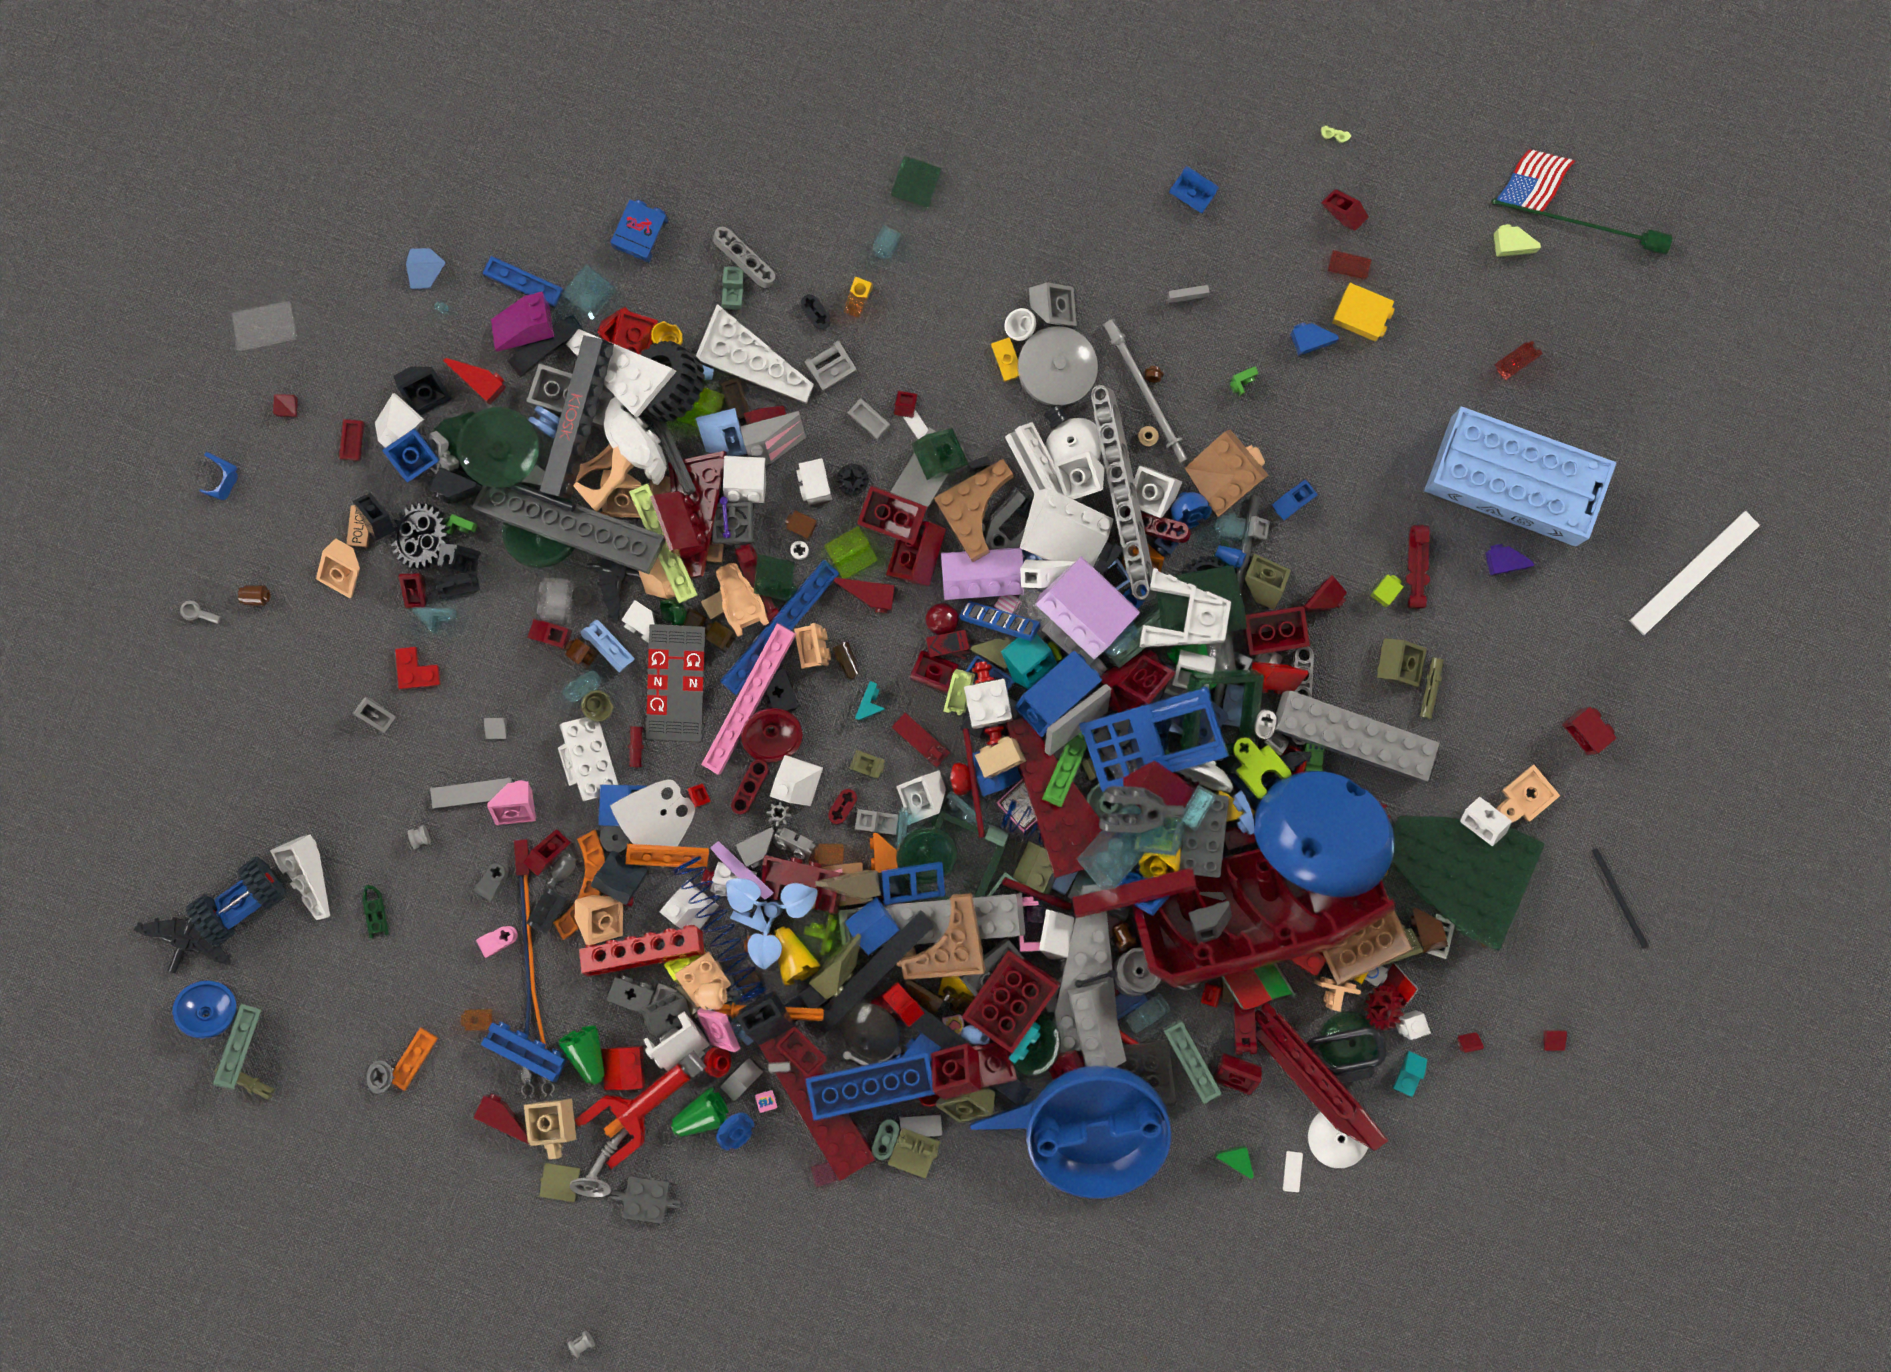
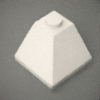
(396, 420)
(796, 781)
(923, 795)
(683, 913)

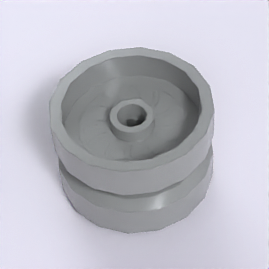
(1133, 974)

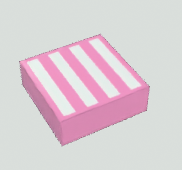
(1006, 603)

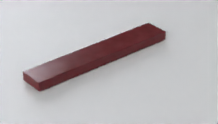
(1134, 893)

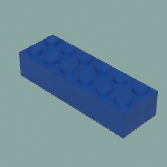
(870, 1085)

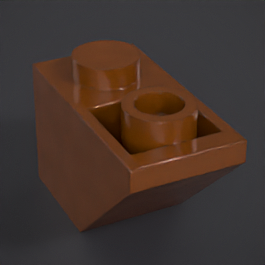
(1430, 930)

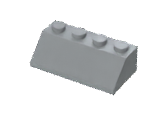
(1097, 1025)

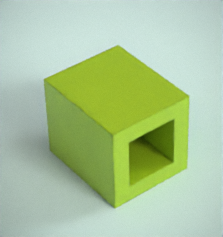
(1387, 590)

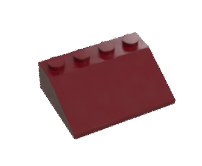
(1011, 1001)

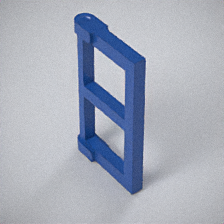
(914, 896)

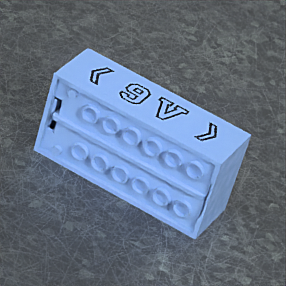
(1520, 477)

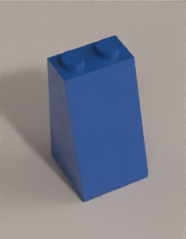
(1057, 692)

